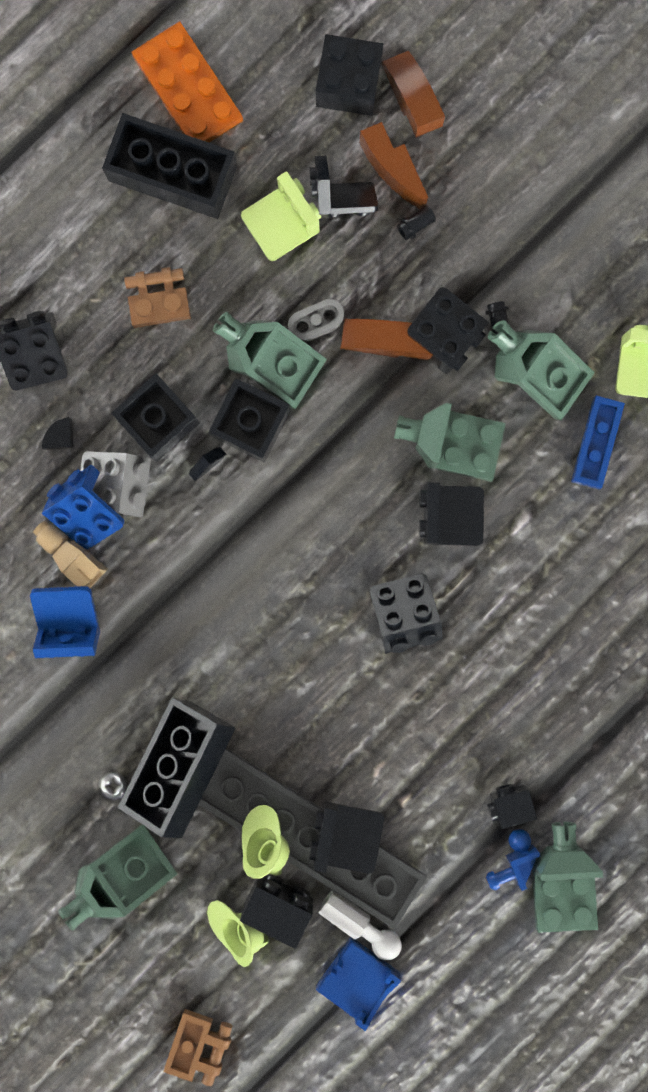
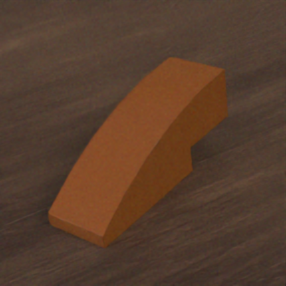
(414, 93)
(393, 165)
(381, 338)

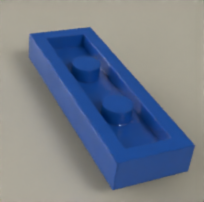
(597, 442)

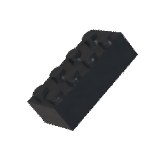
(170, 165)
(176, 768)

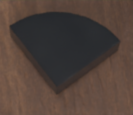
(59, 435)
(206, 463)

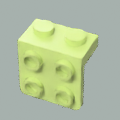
(282, 218)
(633, 363)

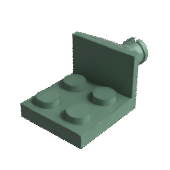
(270, 357)
(540, 367)
(455, 441)
(119, 879)
(565, 884)

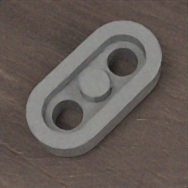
(314, 318)

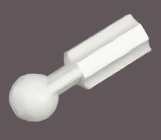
(356, 923)

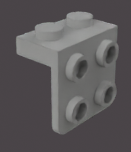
(120, 481)

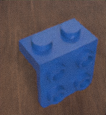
(80, 510)
(65, 622)

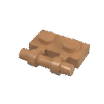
(159, 306)
(188, 1045)

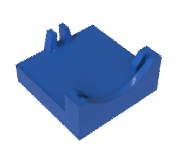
(358, 982)

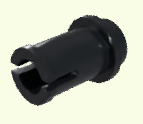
(416, 222)
(497, 313)

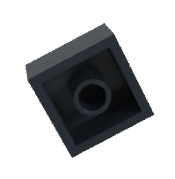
(349, 74)
(155, 417)
(250, 420)
(278, 909)

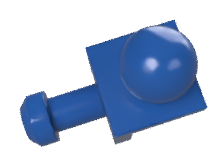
(520, 861)

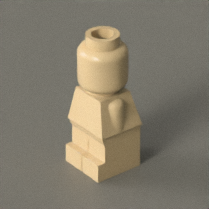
(69, 556)

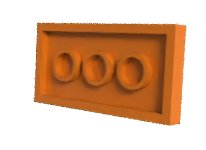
(187, 84)

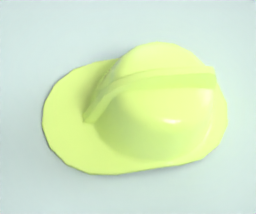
(262, 843)
(235, 935)

